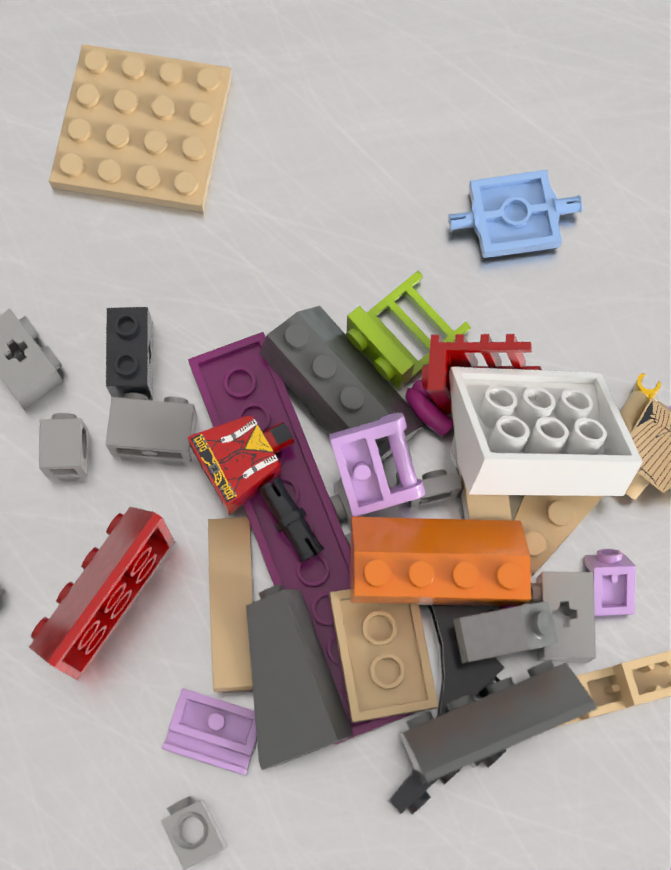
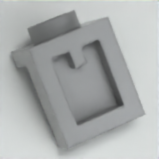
(437, 487)

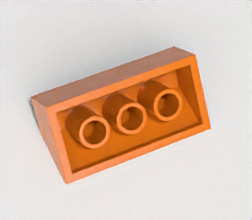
(439, 562)

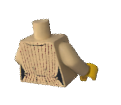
(650, 430)

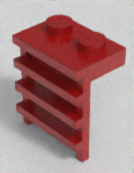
(461, 354)

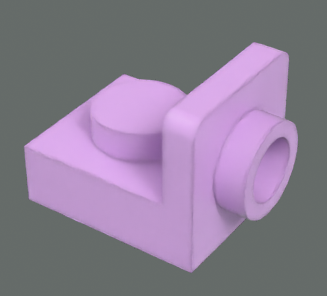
(613, 582)

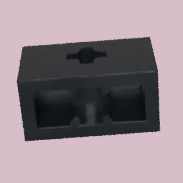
(129, 351)

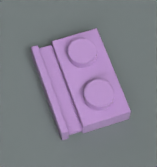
(212, 731)

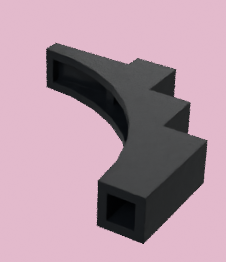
(457, 681)

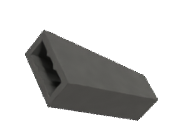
(291, 680)

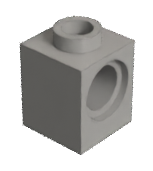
(63, 446)
(211, 841)

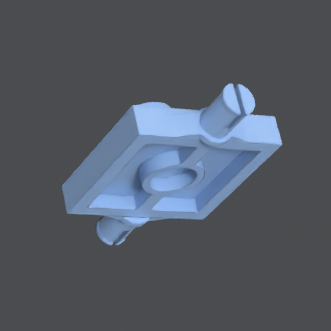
(515, 213)

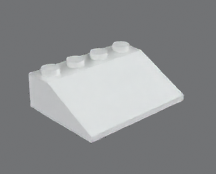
(540, 433)

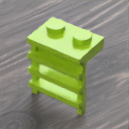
(383, 348)

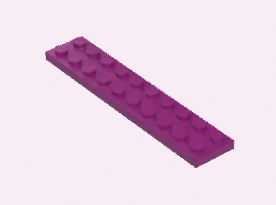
(240, 384)

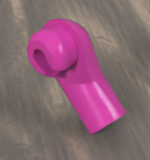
(426, 410)

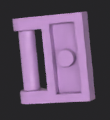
(363, 470)

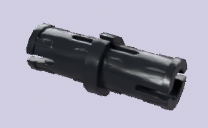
(290, 520)

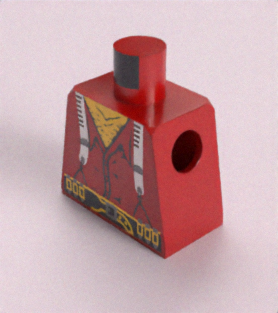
(240, 458)

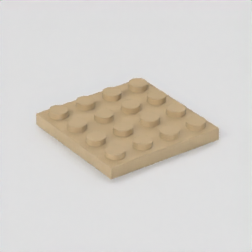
(141, 128)

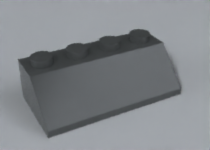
(333, 376)
(496, 721)

